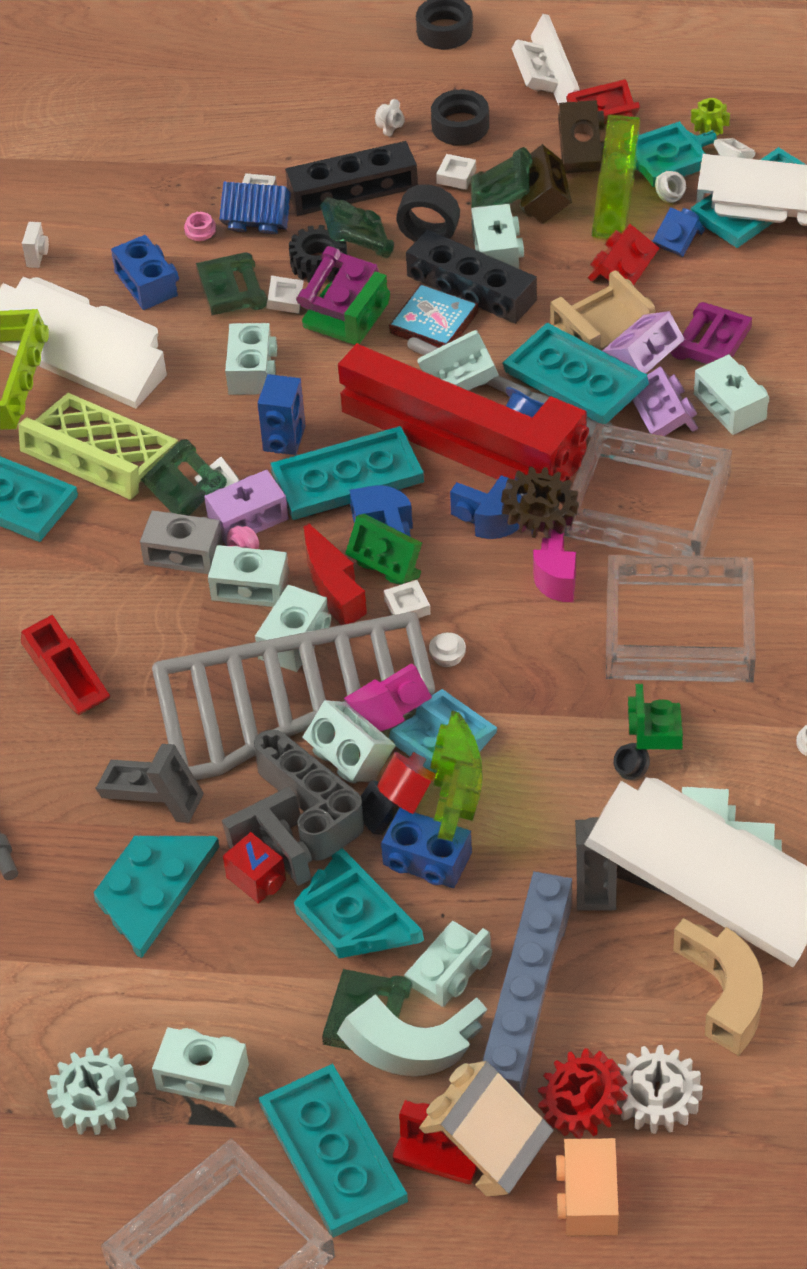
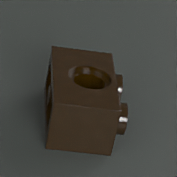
(576, 118)
(547, 186)

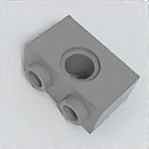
(180, 541)

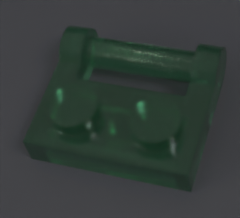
(503, 182)
(356, 226)
(221, 287)
(174, 487)
(353, 991)

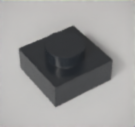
(377, 809)

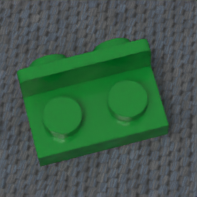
(384, 550)
(654, 723)

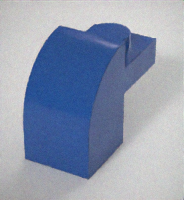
(384, 505)
(482, 509)

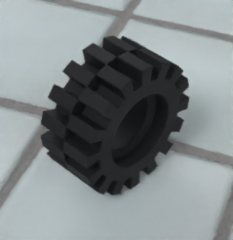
(309, 243)

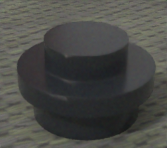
(631, 762)

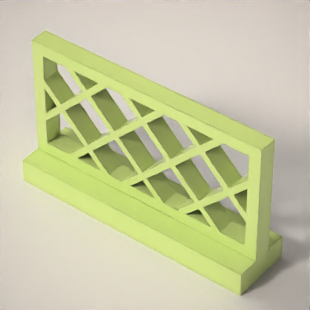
(87, 458)

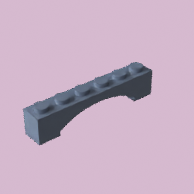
(527, 977)

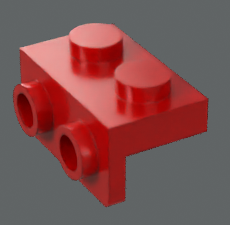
(611, 98)
(626, 253)
(429, 1151)

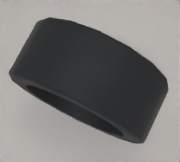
(444, 36)
(460, 102)
(432, 198)

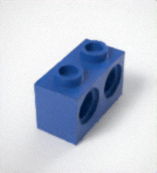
(145, 271)
(281, 414)
(424, 853)

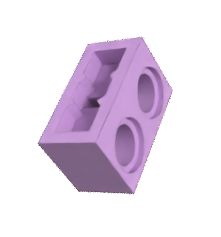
(646, 341)

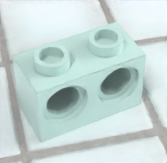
(249, 357)
(352, 736)

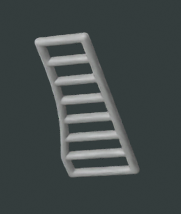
(268, 649)

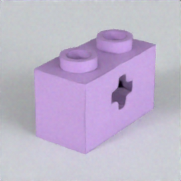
(249, 502)

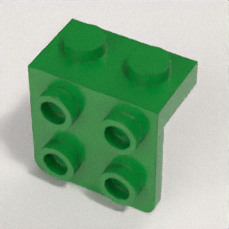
(358, 317)

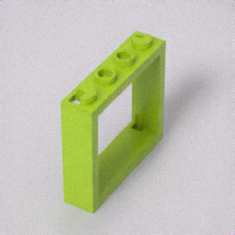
(29, 329)

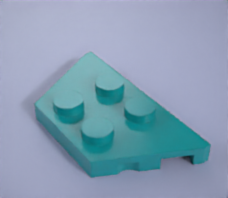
(151, 883)
(353, 911)

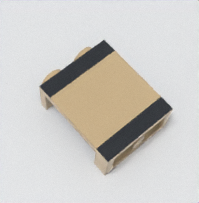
(488, 1125)

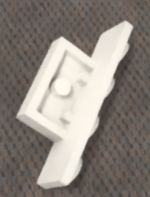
(545, 62)

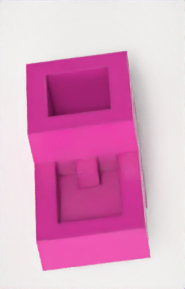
(555, 569)
(392, 698)

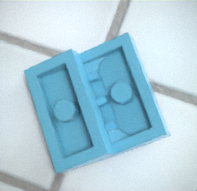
(421, 731)

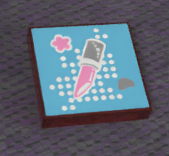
(433, 316)

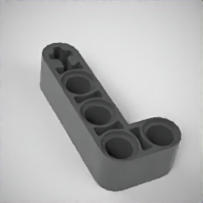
(329, 805)

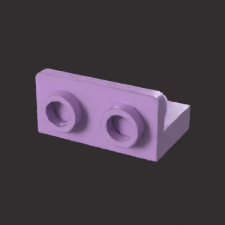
(663, 405)

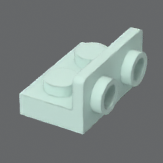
(450, 962)

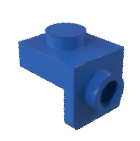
(678, 231)

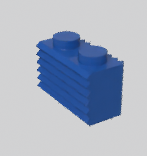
(254, 206)

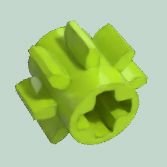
(710, 116)

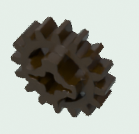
(539, 502)

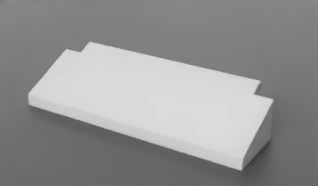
(754, 188)
(89, 342)
(707, 865)

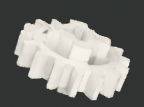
(677, 1093)

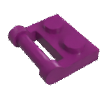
(345, 287)
(721, 338)

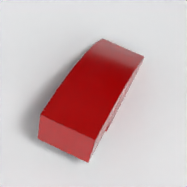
(334, 578)
(63, 665)

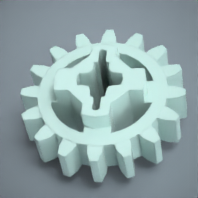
(80, 1104)

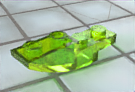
(616, 176)
(457, 774)

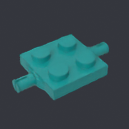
(671, 150)

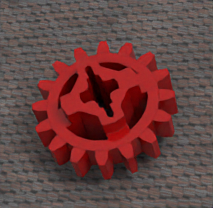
(582, 1093)

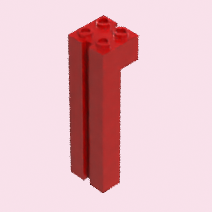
(460, 421)

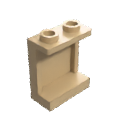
(602, 315)

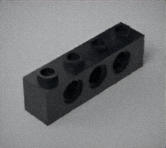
(352, 177)
(471, 276)

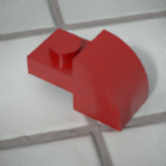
(405, 781)

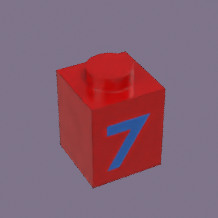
(254, 868)

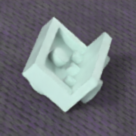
(461, 362)

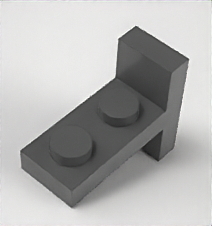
(162, 780)
(272, 823)
(594, 872)

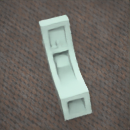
(406, 1049)

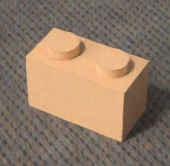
(590, 1187)

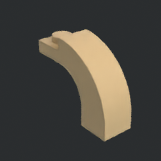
(731, 961)

